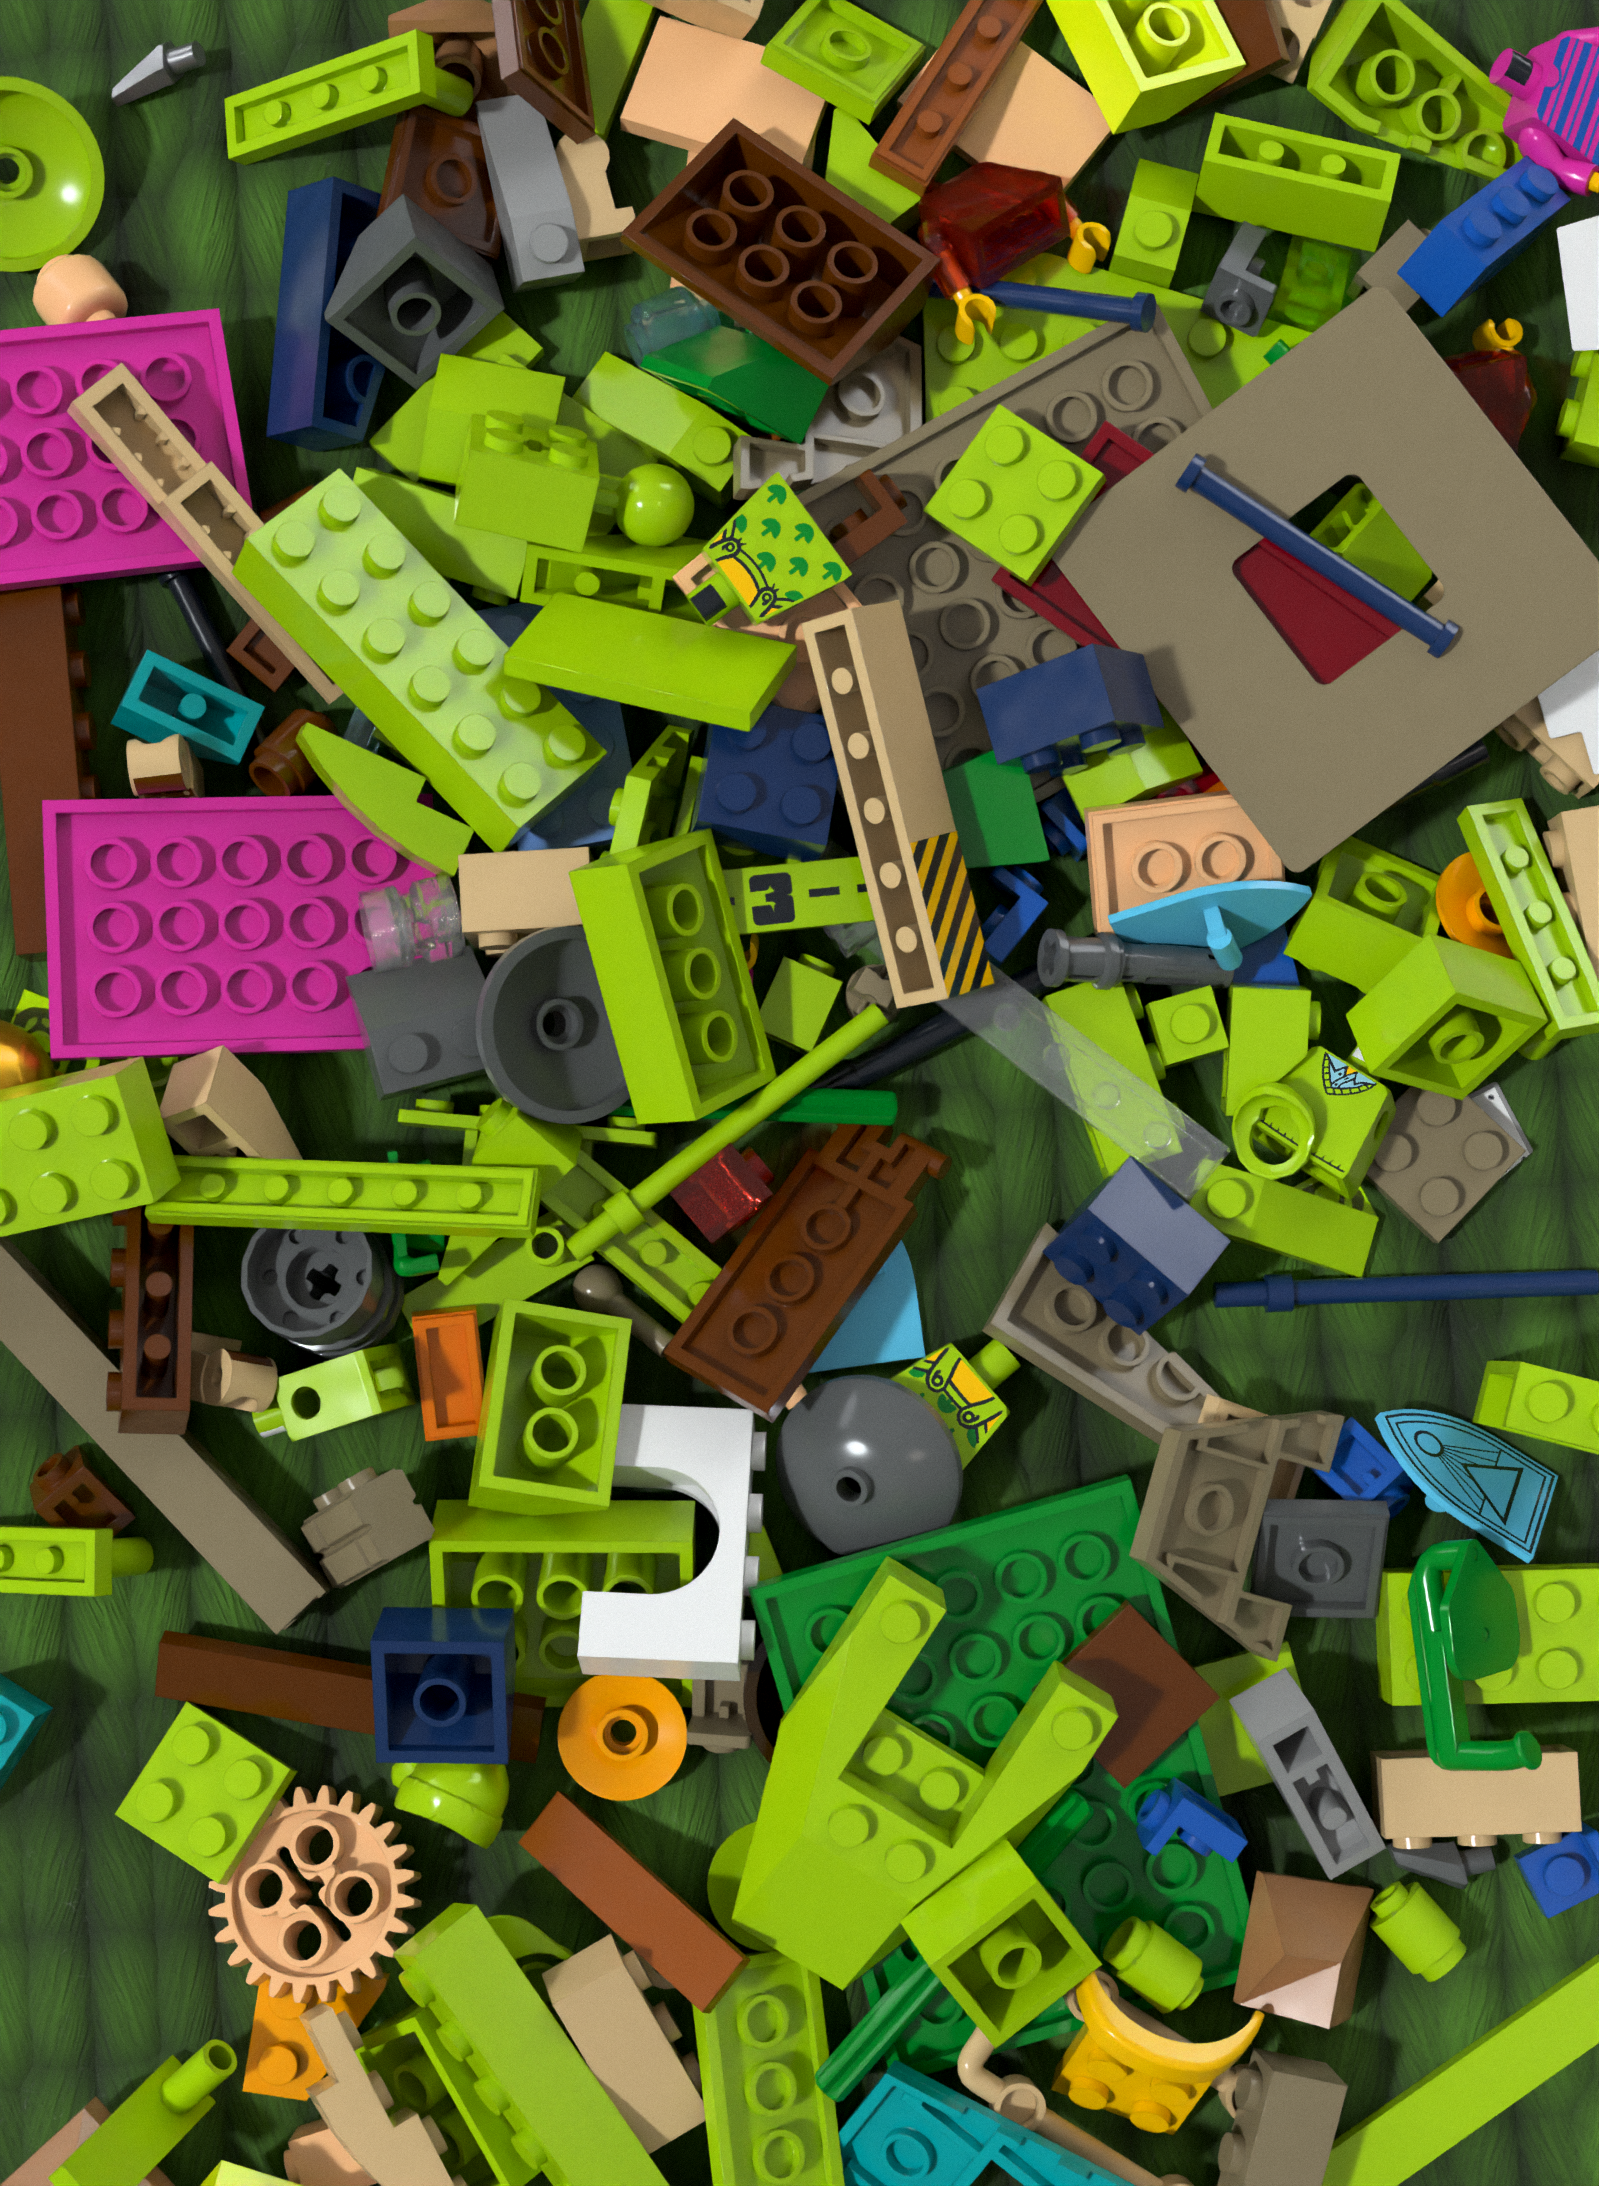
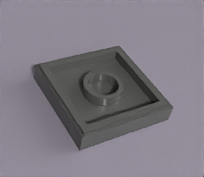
(1321, 1556)

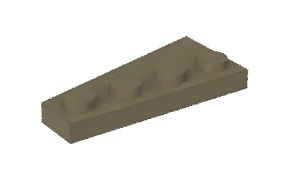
(1081, 1346)

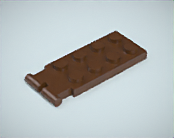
(805, 1265)

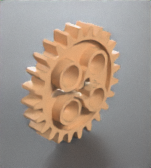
(271, 1934)

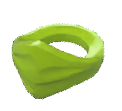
(1251, 1112)

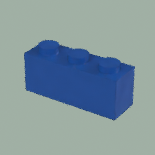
(1483, 235)

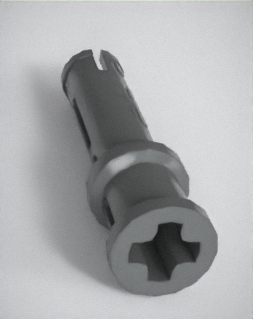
(1108, 961)

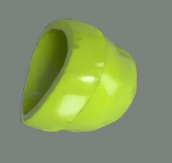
(455, 1795)

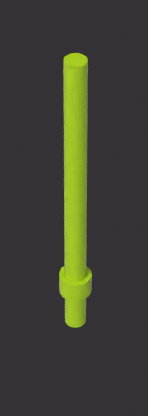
(626, 1210)

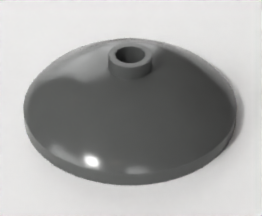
(575, 1068)
(883, 1441)

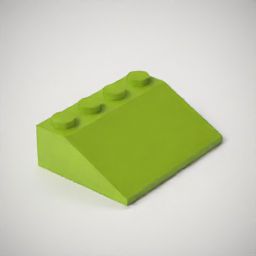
(545, 1566)

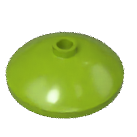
(58, 178)

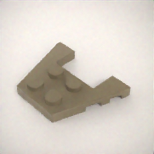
(854, 420)
(1209, 1509)

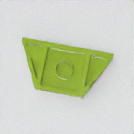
(649, 801)

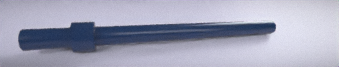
(1281, 1292)

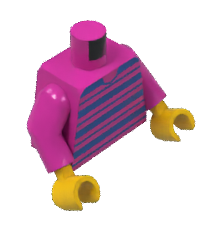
(1556, 106)

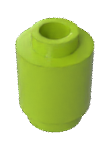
(1417, 1930)
(1154, 1964)

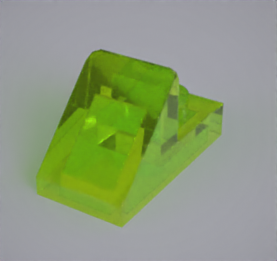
(1310, 284)

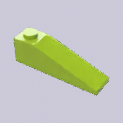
(1410, 88)

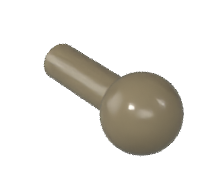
(600, 1291)

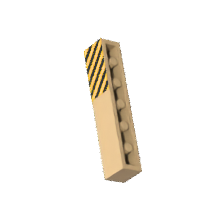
(897, 803)

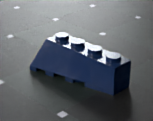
(319, 376)

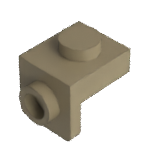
(719, 1715)

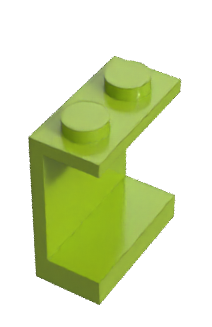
(1540, 1404)

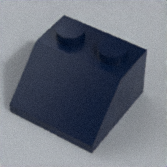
(443, 1685)

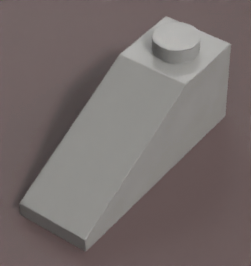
(529, 195)
(1308, 1773)

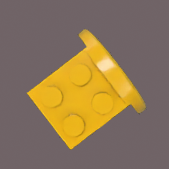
(1136, 2072)

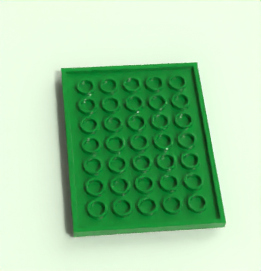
(1016, 1599)

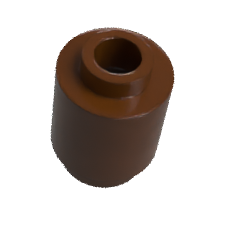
(279, 762)

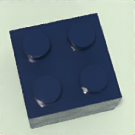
(1071, 710)
(769, 785)
(1135, 1247)

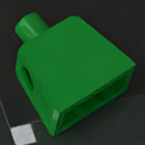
(994, 812)

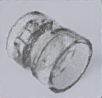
(388, 928)

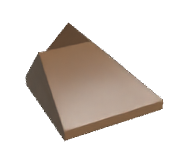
(461, 42)
(1303, 1948)

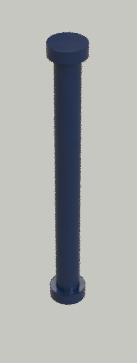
(1136, 311)
(1317, 556)

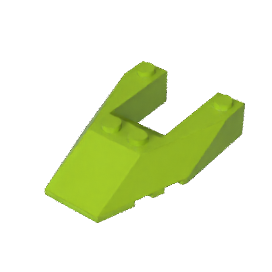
(878, 1814)

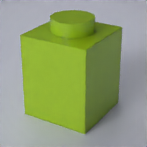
(800, 1002)
(1185, 1027)

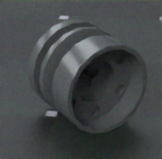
(288, 1280)

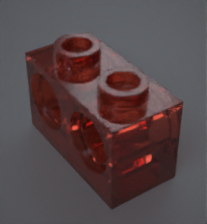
(725, 1192)

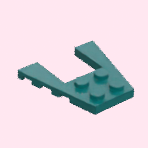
(933, 2136)

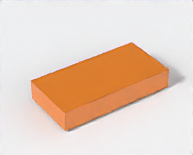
(449, 1371)

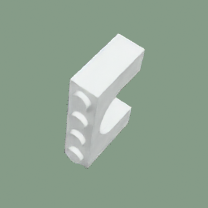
(701, 1625)

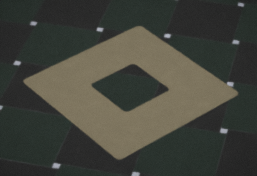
(1515, 577)

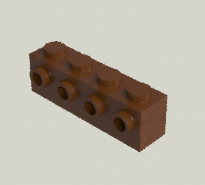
(152, 1325)

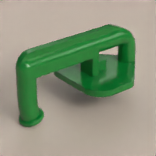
(1459, 1638)

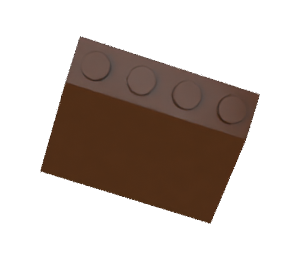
(785, 254)

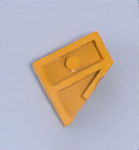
(281, 2052)

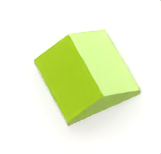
(476, 387)
(1137, 775)

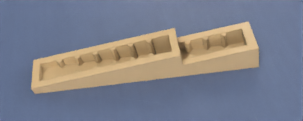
(185, 493)

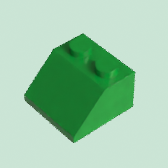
(742, 380)

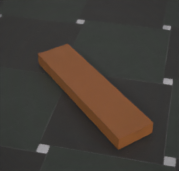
(951, 91)
(634, 1902)

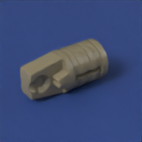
(870, 986)

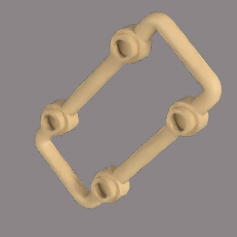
(1023, 2103)

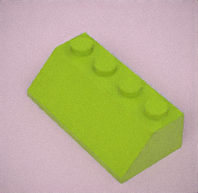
(673, 977)

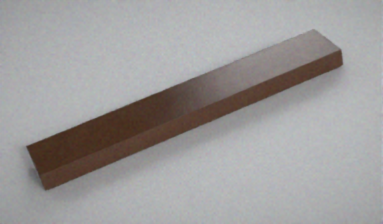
(297, 1687)

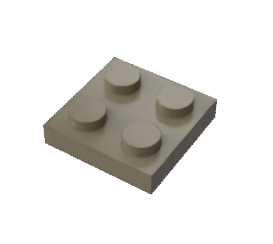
(1440, 1159)

